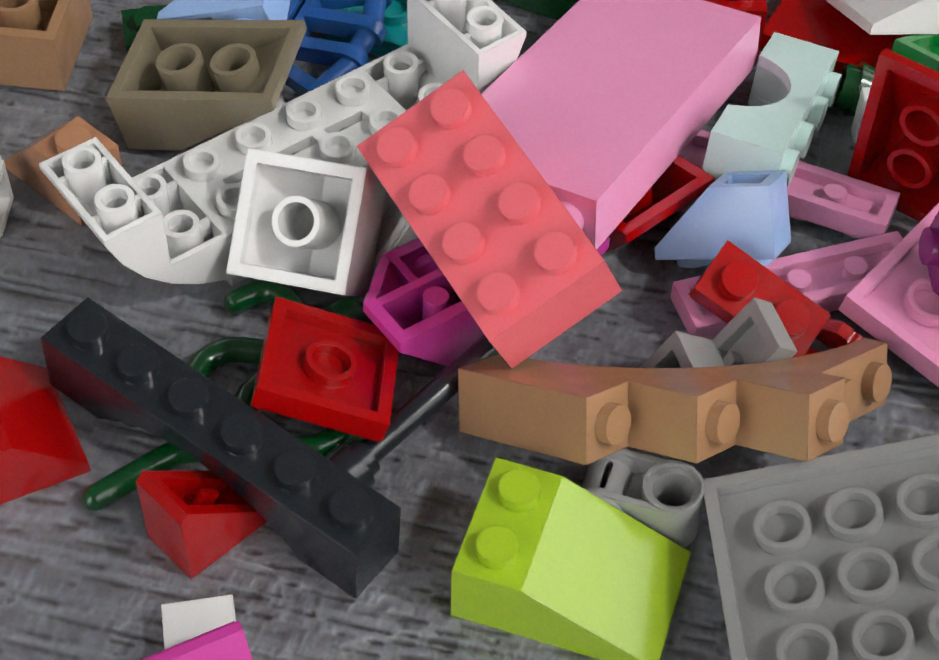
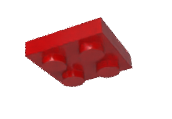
(326, 370)

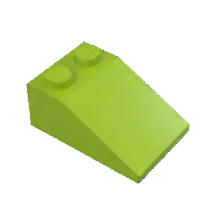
(565, 568)

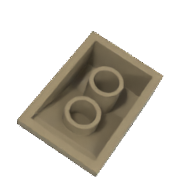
(200, 78)

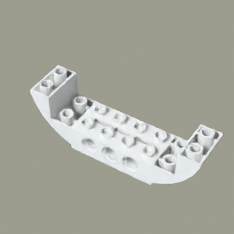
(182, 213)

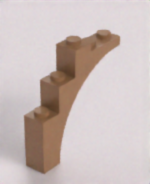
(688, 414)

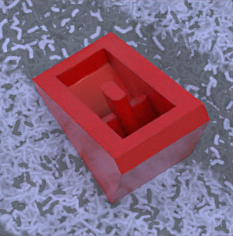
(194, 516)

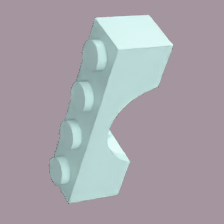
(786, 106)

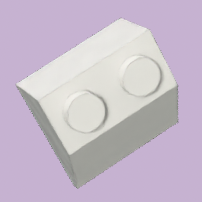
(307, 223)

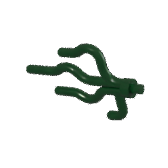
(206, 360)

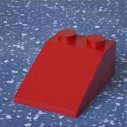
(901, 134)

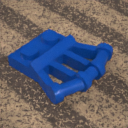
(320, 16)

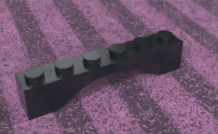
(309, 500)

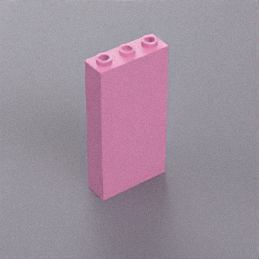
(620, 96)

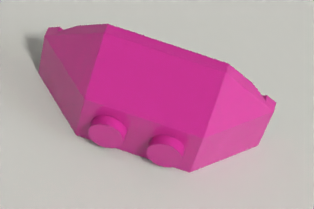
(419, 307)

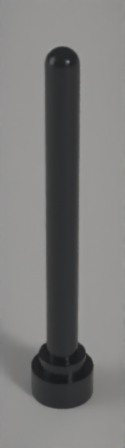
(363, 457)

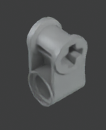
(642, 486)

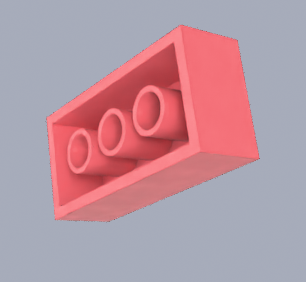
(489, 220)

